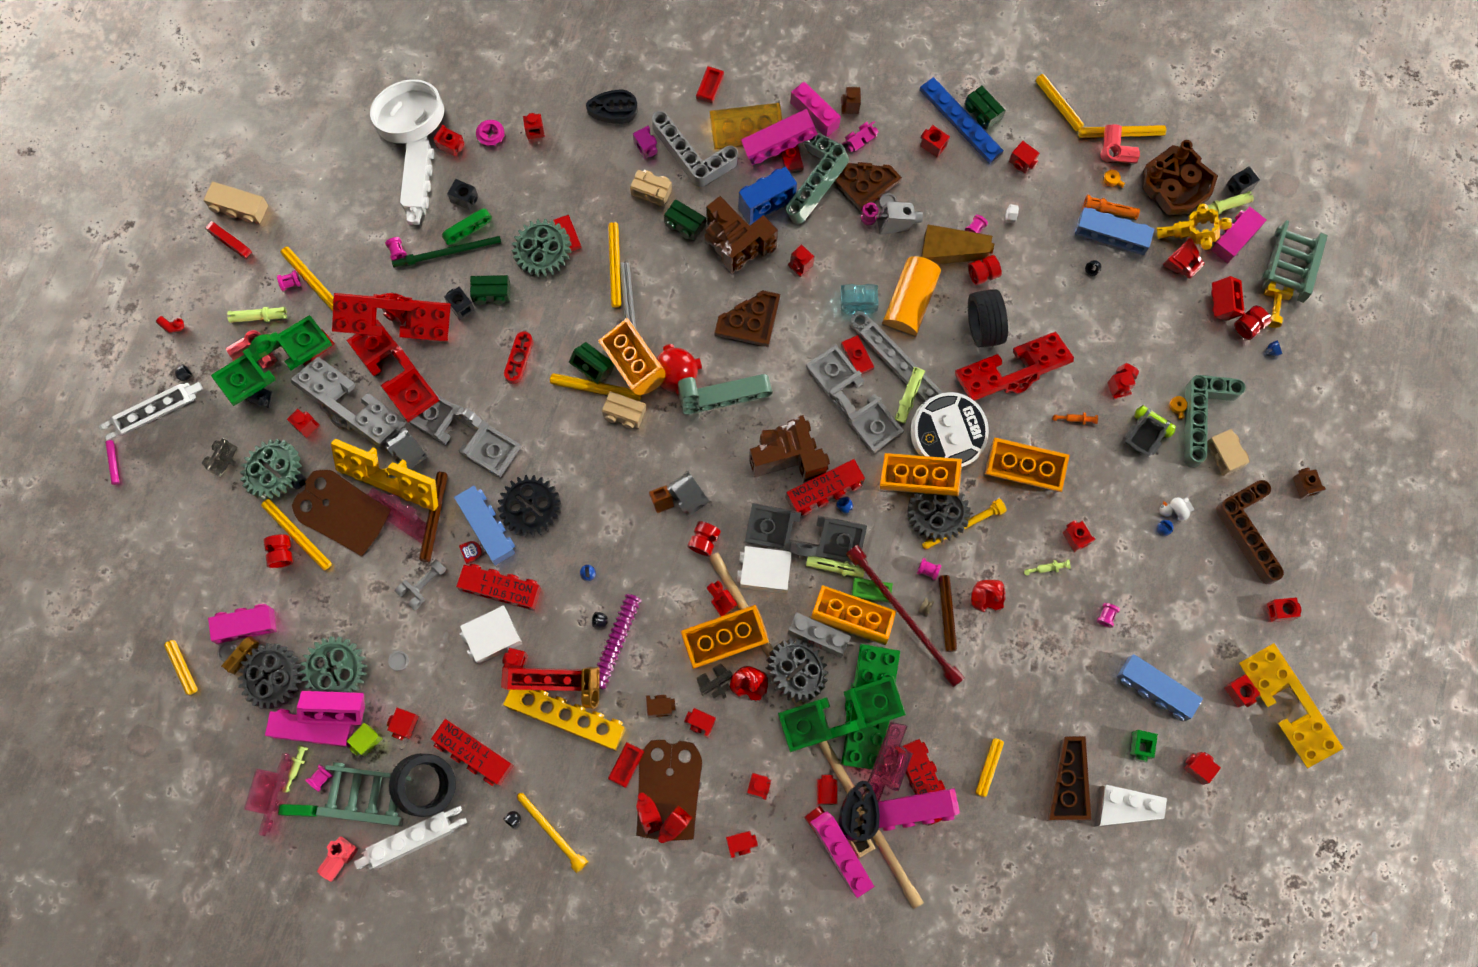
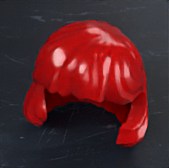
(988, 595)
(749, 682)

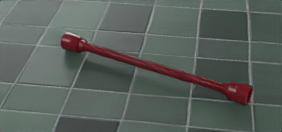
(951, 673)

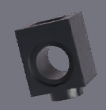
(1246, 177)
(459, 188)
(463, 308)

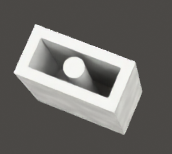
(764, 569)
(490, 635)

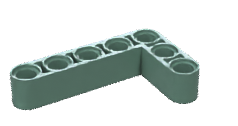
(825, 173)
(723, 394)
(1201, 412)

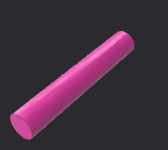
(112, 462)

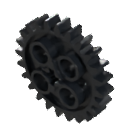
(518, 518)

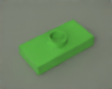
(867, 590)

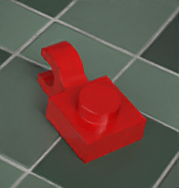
(722, 599)

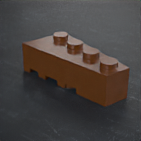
(1071, 786)

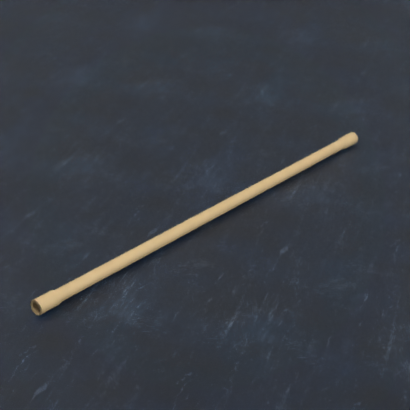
(908, 889)

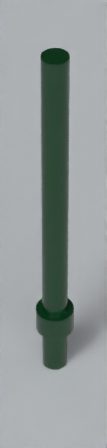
(412, 259)

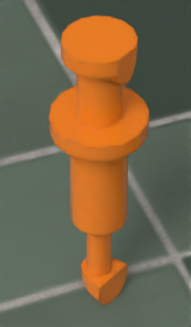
(1077, 418)

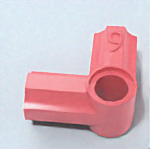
(1112, 141)
(236, 349)
(338, 854)

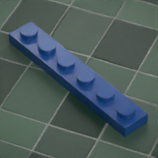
(961, 120)

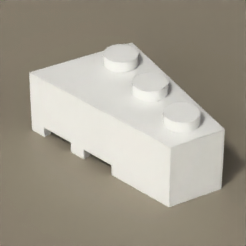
(1127, 806)

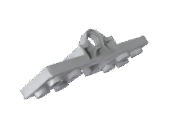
(327, 384)
(873, 421)
(486, 448)

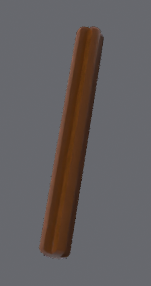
(432, 520)

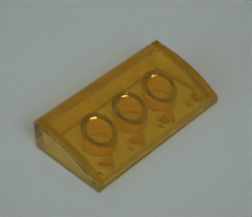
(734, 124)

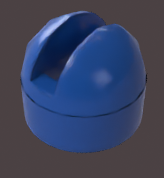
(1275, 346)
(844, 504)
(1163, 530)
(592, 573)

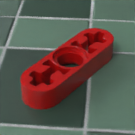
(228, 240)
(516, 348)

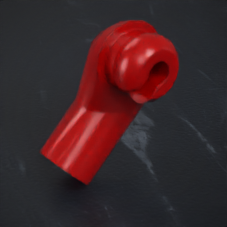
(175, 326)

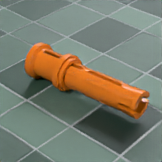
(1103, 206)

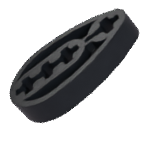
(615, 98)
(848, 813)

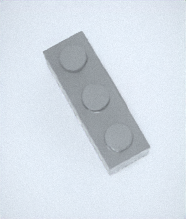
(819, 635)

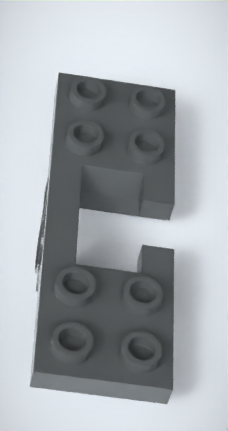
(774, 525)

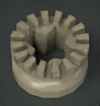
(925, 607)

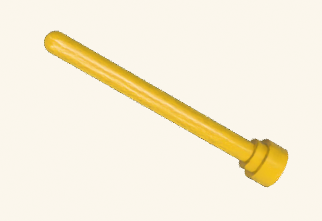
(997, 507)
(577, 862)

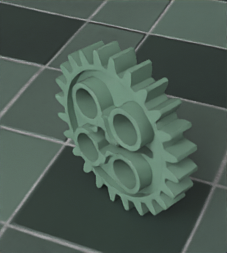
(551, 259)
(260, 480)
(350, 661)

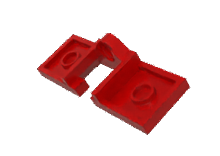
(358, 315)
(1037, 355)
(406, 390)

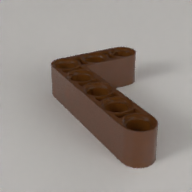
(1249, 530)

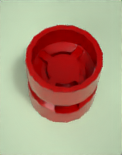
(982, 271)
(1252, 322)
(704, 537)
(278, 553)

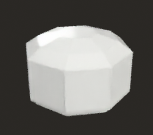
(1012, 213)

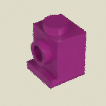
(645, 142)

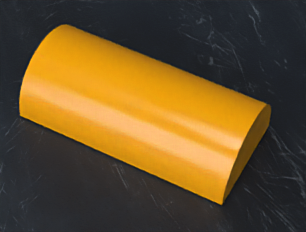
(912, 295)
(633, 358)
(1027, 464)
(921, 474)
(853, 615)
(724, 636)

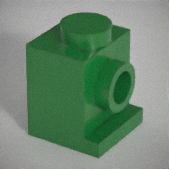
(1149, 742)

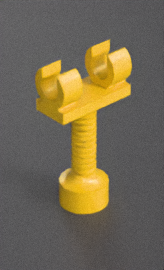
(1285, 294)

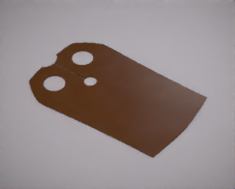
(349, 518)
(671, 790)

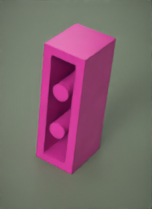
(823, 115)
(1238, 235)
(242, 624)
(330, 707)

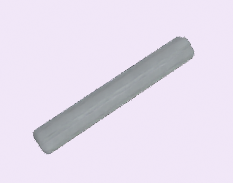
(627, 292)

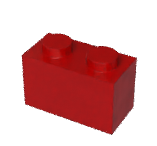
(1227, 298)

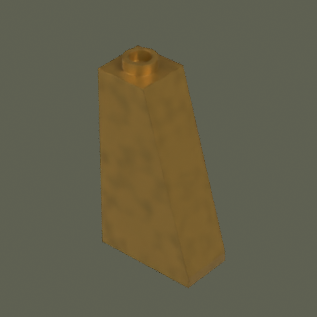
(953, 246)

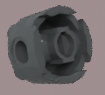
(405, 448)
(689, 493)

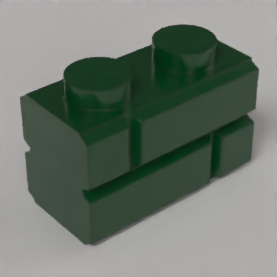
(984, 107)
(684, 220)
(490, 289)
(591, 363)

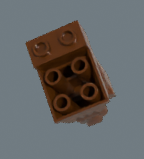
(735, 238)
(789, 447)

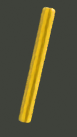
(1127, 131)
(614, 265)
(308, 276)
(591, 386)
(296, 534)

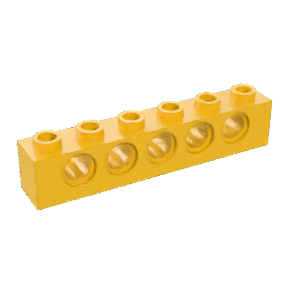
(610, 740)

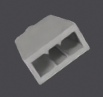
(897, 217)

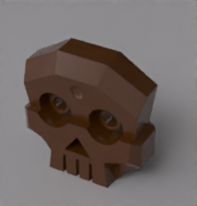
(1171, 171)

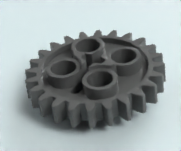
(949, 524)
(784, 655)
(270, 676)

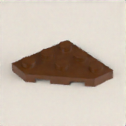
(866, 182)
(750, 320)

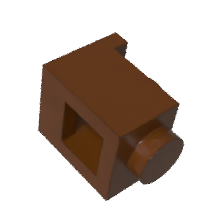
(851, 101)
(1308, 483)
(660, 706)

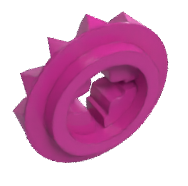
(485, 127)

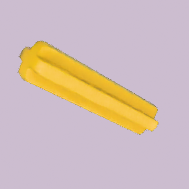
(180, 667)
(989, 767)

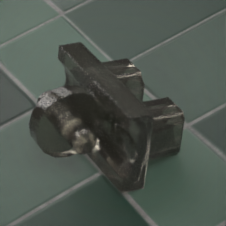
(221, 457)
(707, 686)

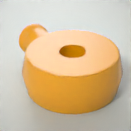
(1113, 178)
(1178, 409)

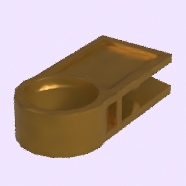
(234, 661)
(590, 687)

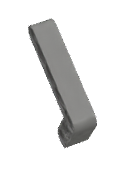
(688, 154)

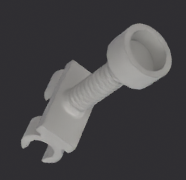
(402, 589)

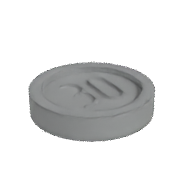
(888, 197)
(225, 650)
(398, 660)

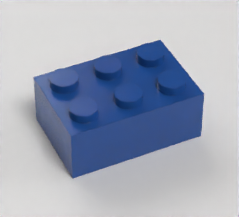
(767, 195)

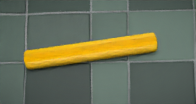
(1059, 102)

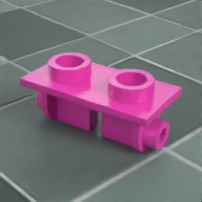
(866, 132)

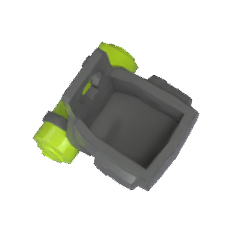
(1148, 431)

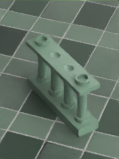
(1312, 259)
(350, 812)

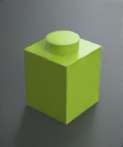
(364, 740)

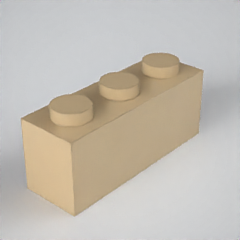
(235, 203)

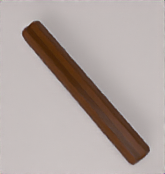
(947, 613)

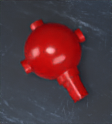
(677, 366)

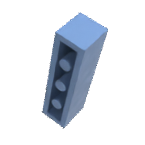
(1114, 231)
(484, 525)
(1160, 688)

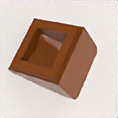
(661, 499)

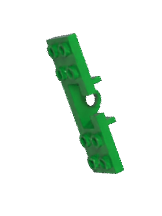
(245, 377)
(873, 705)
(864, 745)

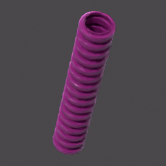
(617, 637)

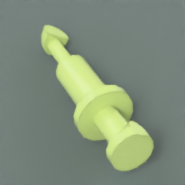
(1049, 567)
(295, 766)

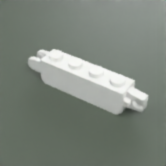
(416, 179)
(151, 409)
(409, 840)

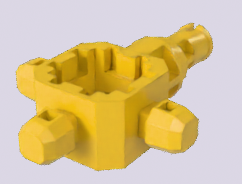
(1187, 228)

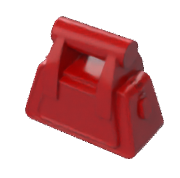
(1182, 257)
(648, 814)
(674, 825)

